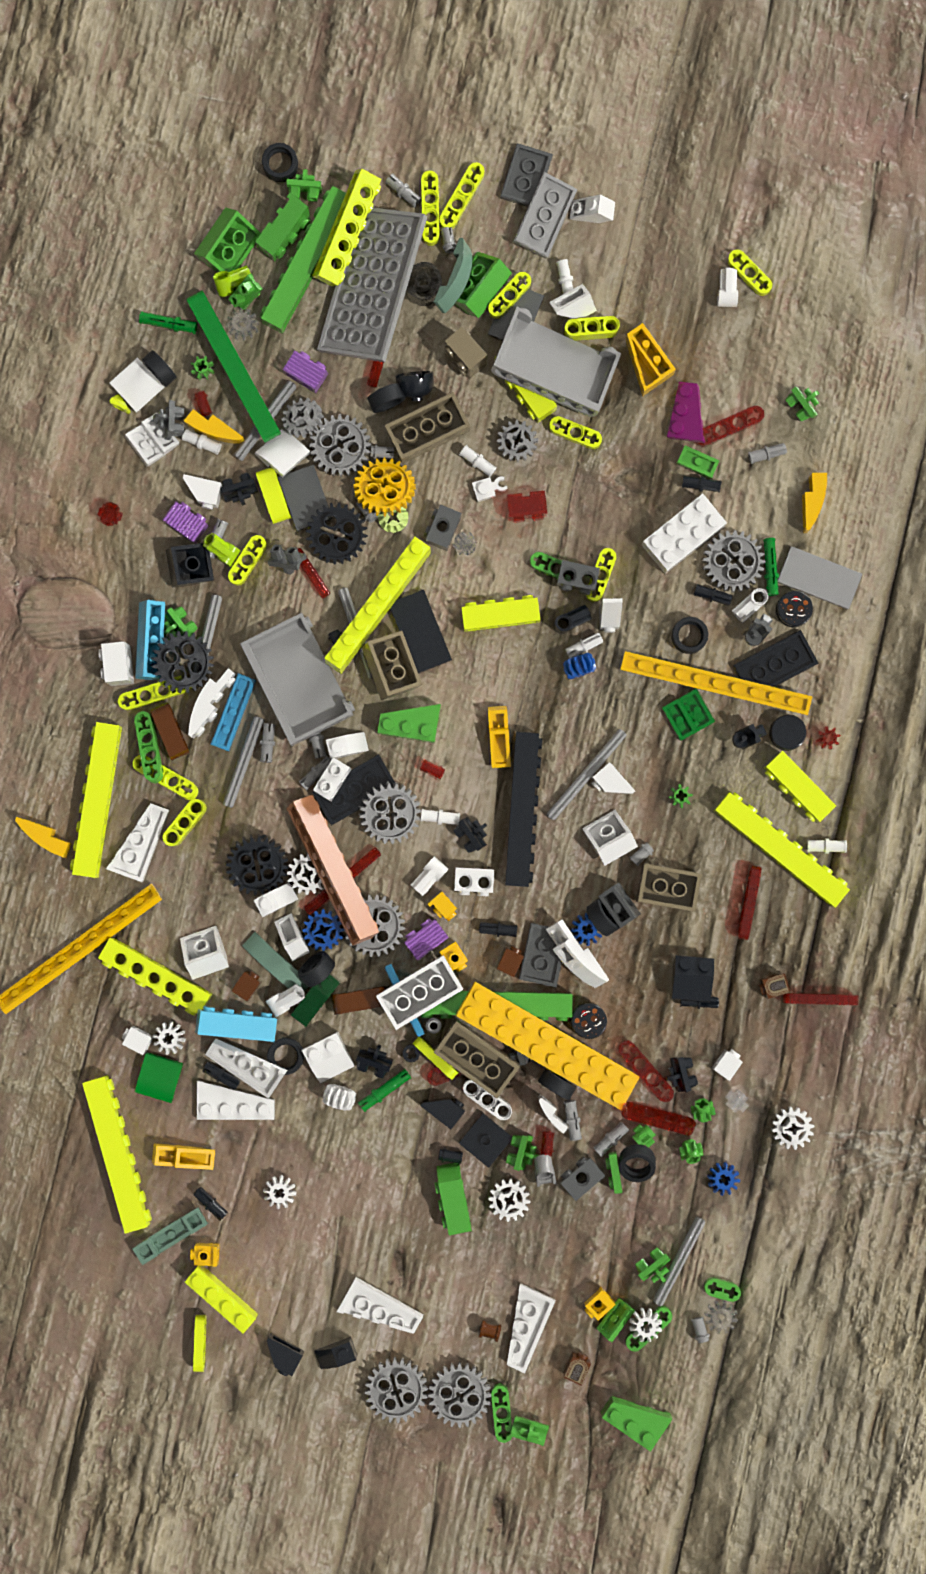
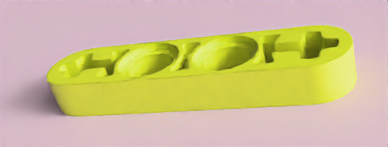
(461, 196)
(430, 208)
(155, 696)
(167, 775)

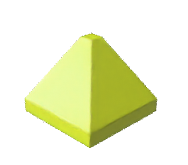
(118, 402)

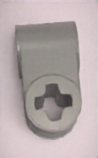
(544, 1170)

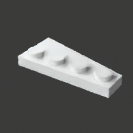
(251, 1069)
(228, 1104)
(372, 1304)
(530, 1319)

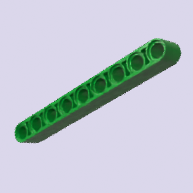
(233, 366)

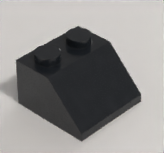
(189, 565)
(692, 978)

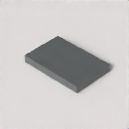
(524, 174)
(529, 300)
(303, 496)
(540, 961)

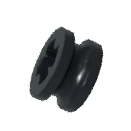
(405, 1054)

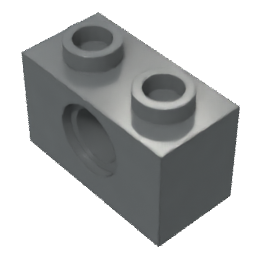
(451, 519)
(619, 905)
(577, 1188)

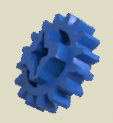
(327, 938)

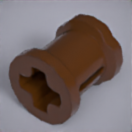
(489, 1331)

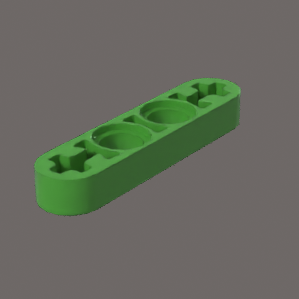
(144, 748)

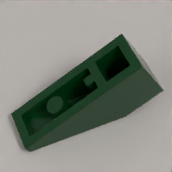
(315, 1000)

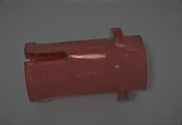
(203, 404)
(432, 769)
(547, 1143)

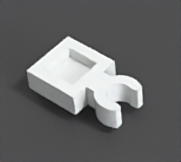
(486, 489)

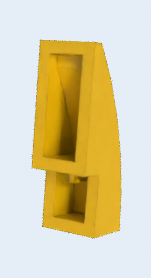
(212, 428)
(813, 500)
(499, 736)
(44, 837)
(183, 1156)

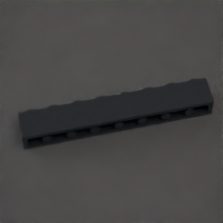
(522, 809)

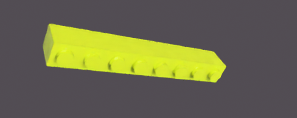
(377, 605)
(96, 800)
(781, 850)
(117, 1154)

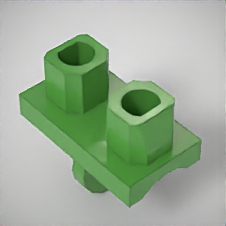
(305, 183)
(245, 292)
(797, 396)
(175, 624)
(525, 1153)
(646, 1271)
(529, 1430)

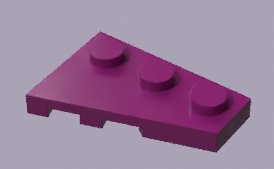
(686, 417)

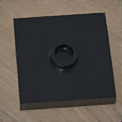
(485, 1140)

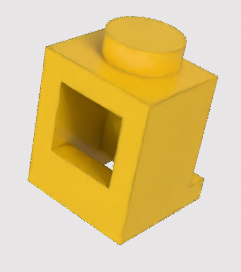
(443, 906)
(451, 950)
(210, 1249)
(607, 1304)

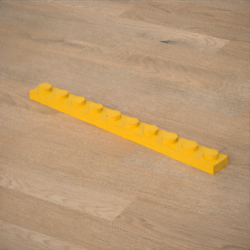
(716, 683)
(79, 948)

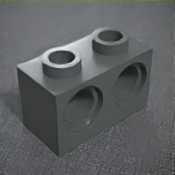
(578, 571)

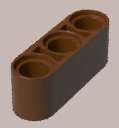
(169, 731)
(356, 1000)

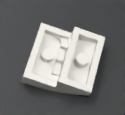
(136, 384)
(150, 441)
(282, 453)
(549, 1110)

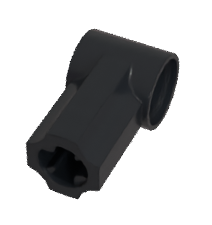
(573, 618)

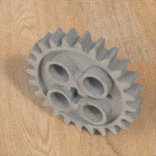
(331, 431)
(721, 572)
(406, 810)
(392, 927)
(449, 1379)
(413, 1384)

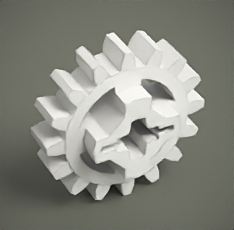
(298, 877)
(791, 1119)
(519, 1205)

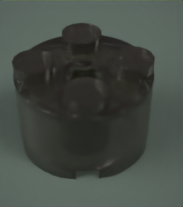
(427, 293)

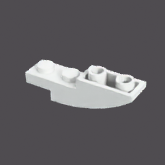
(203, 708)
(576, 959)

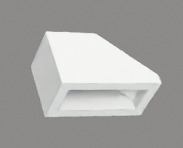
(574, 303)
(205, 491)
(347, 745)
(611, 781)
(276, 899)
(291, 937)

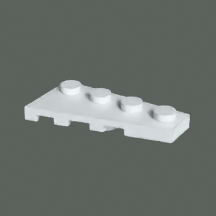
(137, 851)

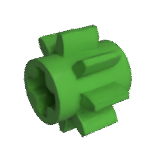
(204, 372)
(677, 800)
(703, 1110)
(643, 1135)
(691, 1151)

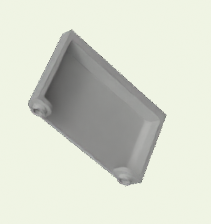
(554, 365)
(297, 679)

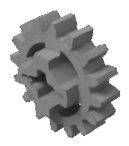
(302, 417)
(523, 444)

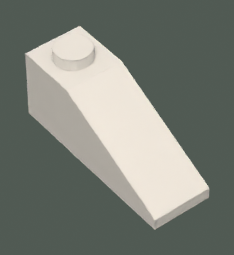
(610, 615)

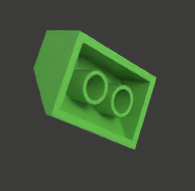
(227, 242)
(485, 281)

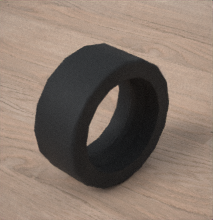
(280, 148)
(159, 368)
(386, 398)
(675, 635)
(601, 918)
(316, 969)
(287, 1041)
(557, 1084)
(637, 1151)

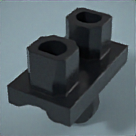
(238, 491)
(748, 736)
(474, 832)
(374, 1058)
(679, 1076)

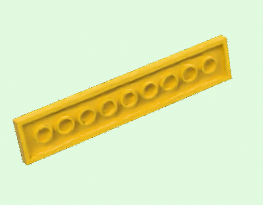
(547, 1045)

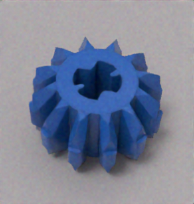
(579, 666)
(588, 936)
(728, 1172)

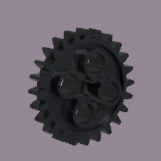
(342, 516)
(197, 654)
(238, 868)

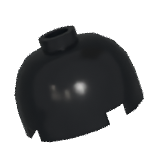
(416, 384)

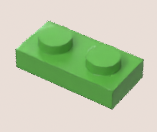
(698, 462)
(614, 1181)
(615, 1319)

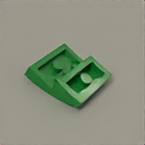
(689, 714)
(159, 1077)

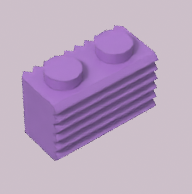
(305, 371)
(186, 522)
(425, 939)

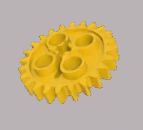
(389, 472)

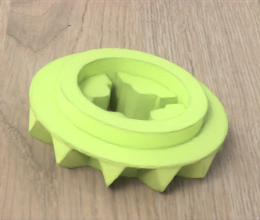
(394, 526)

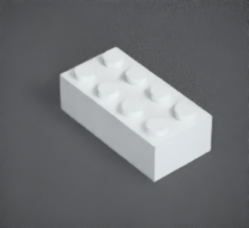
(684, 533)
(419, 992)

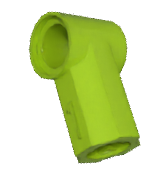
(228, 281)
(223, 550)

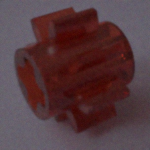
(110, 514)
(822, 739)

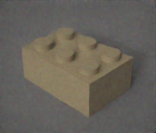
(391, 665)
(668, 887)

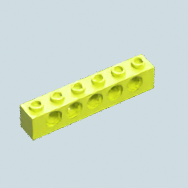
(338, 233)
(109, 958)

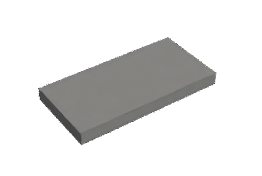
(545, 215)
(819, 578)

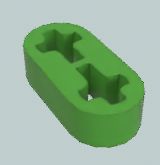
(721, 1294)

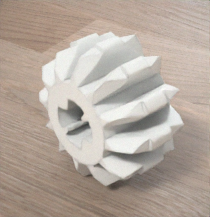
(175, 1041)
(339, 1097)
(277, 1185)
(638, 1322)

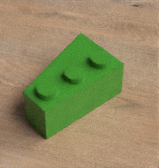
(284, 228)
(411, 724)
(452, 1199)
(636, 1421)

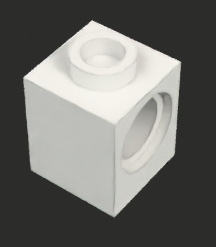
(137, 1039)
(727, 1064)

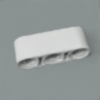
(493, 1106)

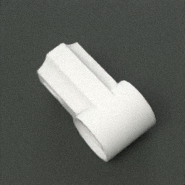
(727, 293)
(749, 605)
(432, 872)
(283, 1001)

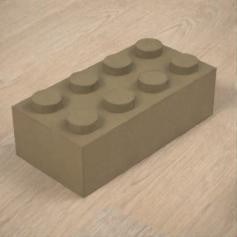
(427, 427)
(477, 1058)

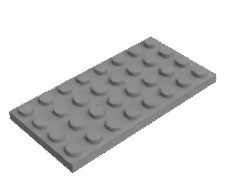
(374, 286)

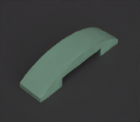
(459, 277)
(273, 961)
(170, 1235)

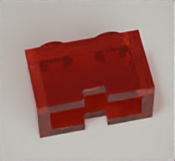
(527, 507)

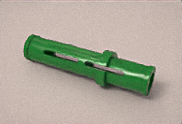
(189, 326)
(771, 566)
(384, 1090)

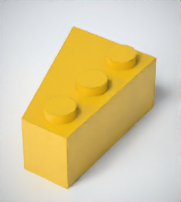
(648, 359)

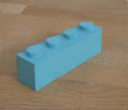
(149, 633)
(236, 1025)

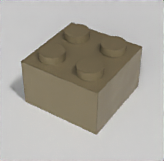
(465, 353)

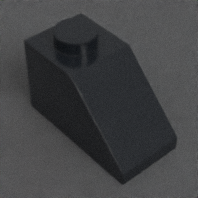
(445, 1110)
(336, 1354)
(284, 1355)

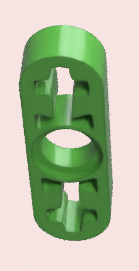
(545, 558)
(633, 1347)
(508, 1426)

